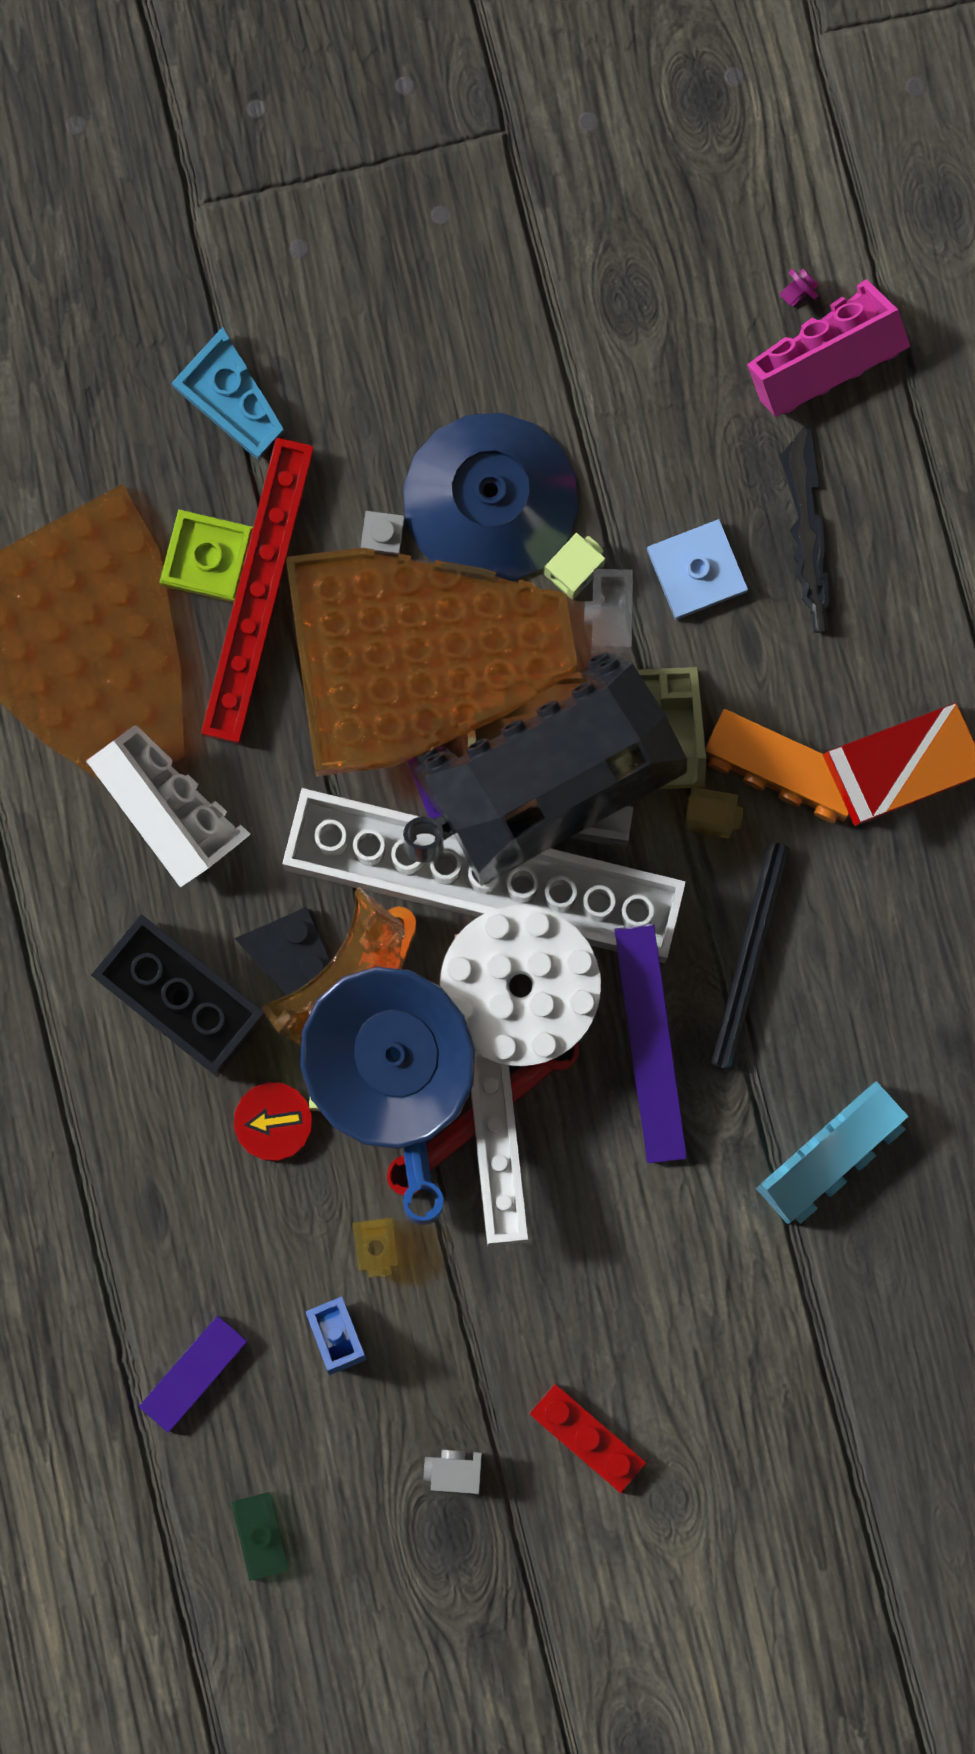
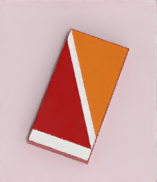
(903, 764)

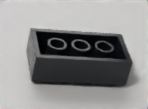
(149, 970)

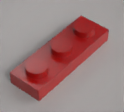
(587, 1438)

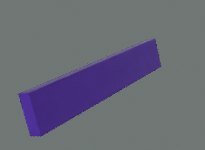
(650, 1043)

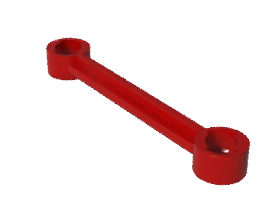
(463, 1128)

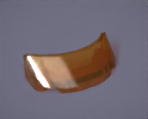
(370, 943)

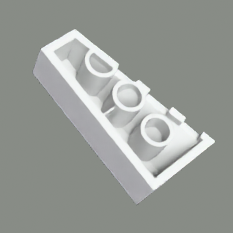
(165, 805)

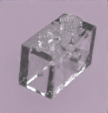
(610, 611)

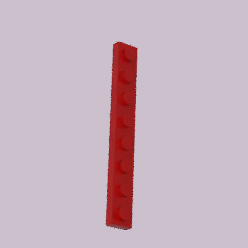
(257, 591)

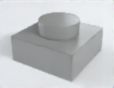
(382, 533)

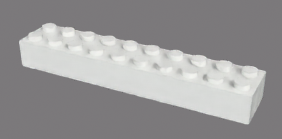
(366, 850)

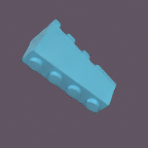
(833, 1152)

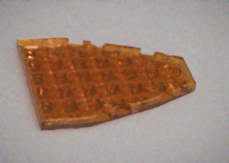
(90, 633)
(416, 652)

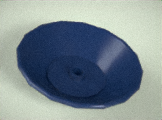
(502, 533)
(351, 1064)

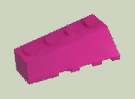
(829, 350)

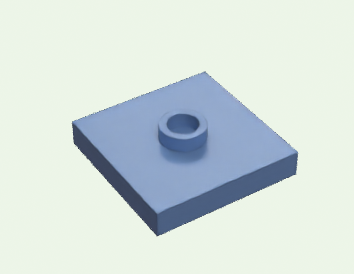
(697, 569)

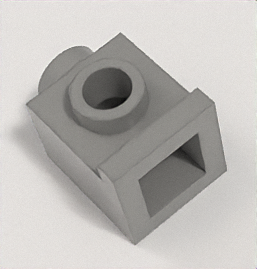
(453, 1472)

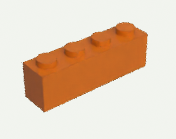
(775, 763)

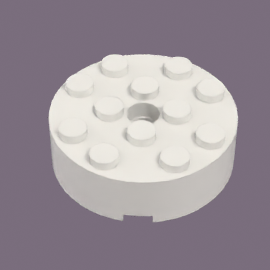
(562, 978)

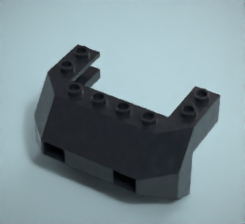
(559, 764)

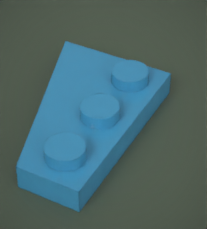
(228, 395)

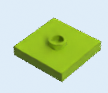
(206, 556)

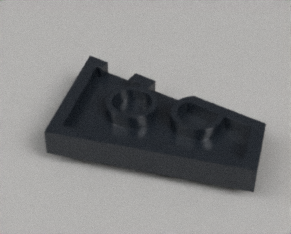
(287, 950)

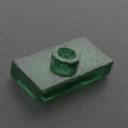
(259, 1536)

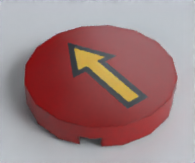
(272, 1121)

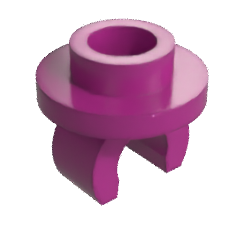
(802, 284)

